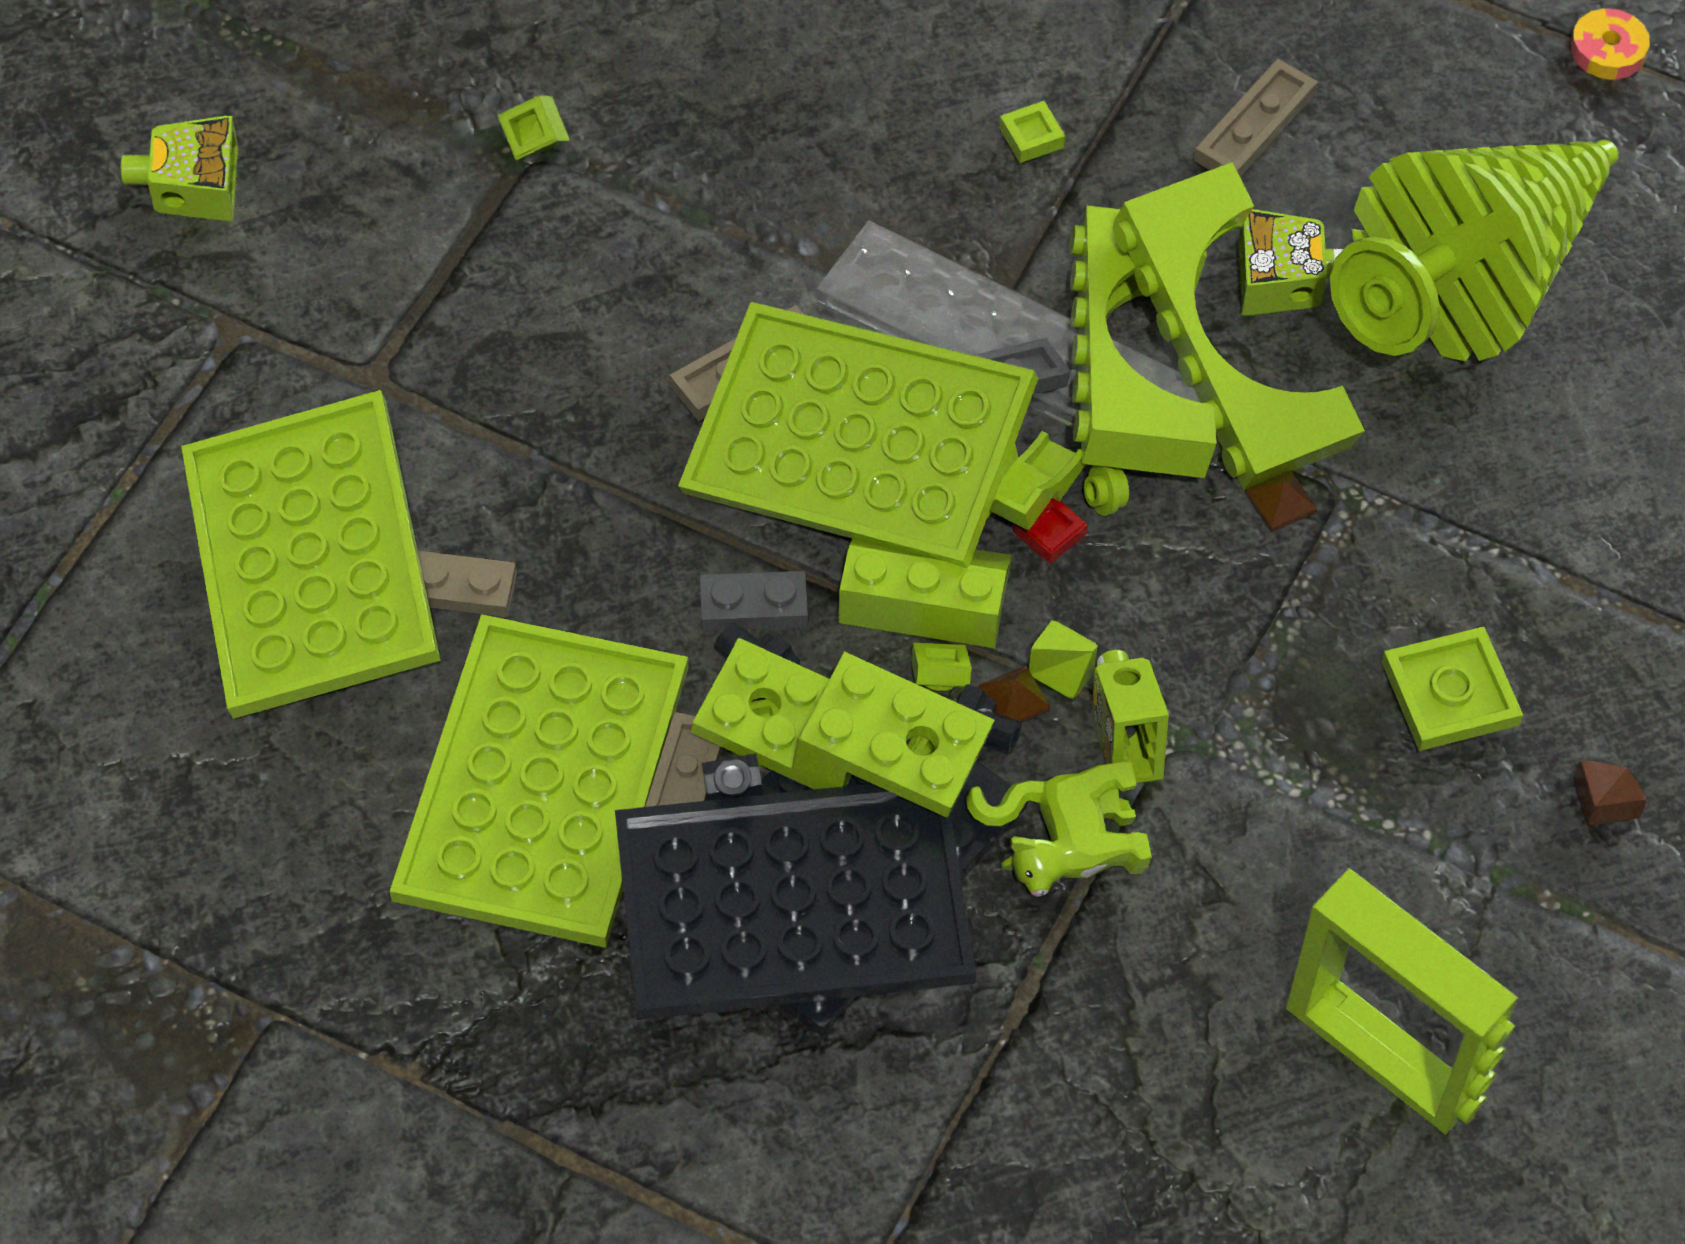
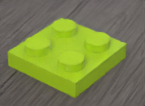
(1452, 688)

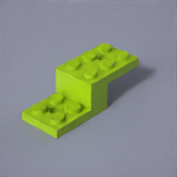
(843, 726)

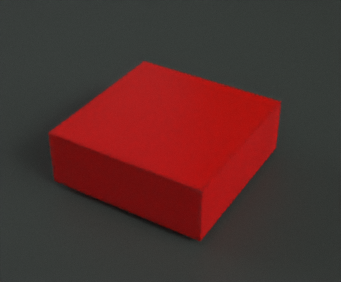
(1053, 531)

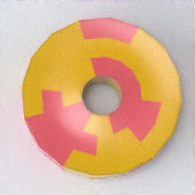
(1604, 60)

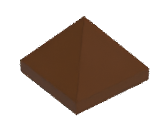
(1281, 501)
(1017, 695)

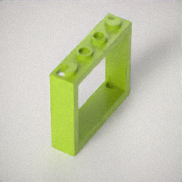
(1427, 967)

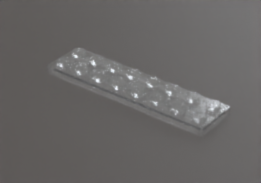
(945, 305)

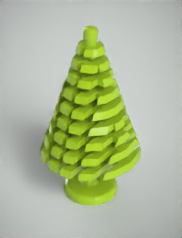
(1463, 244)

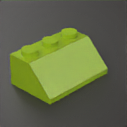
(924, 594)

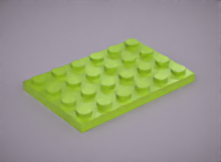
(859, 433)
(308, 554)
(529, 780)

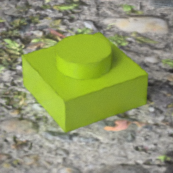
(1032, 132)
(941, 665)

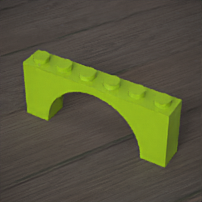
(1122, 414)
(1258, 426)

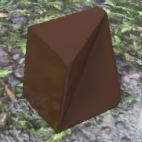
(1608, 793)

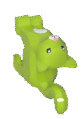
(1075, 817)

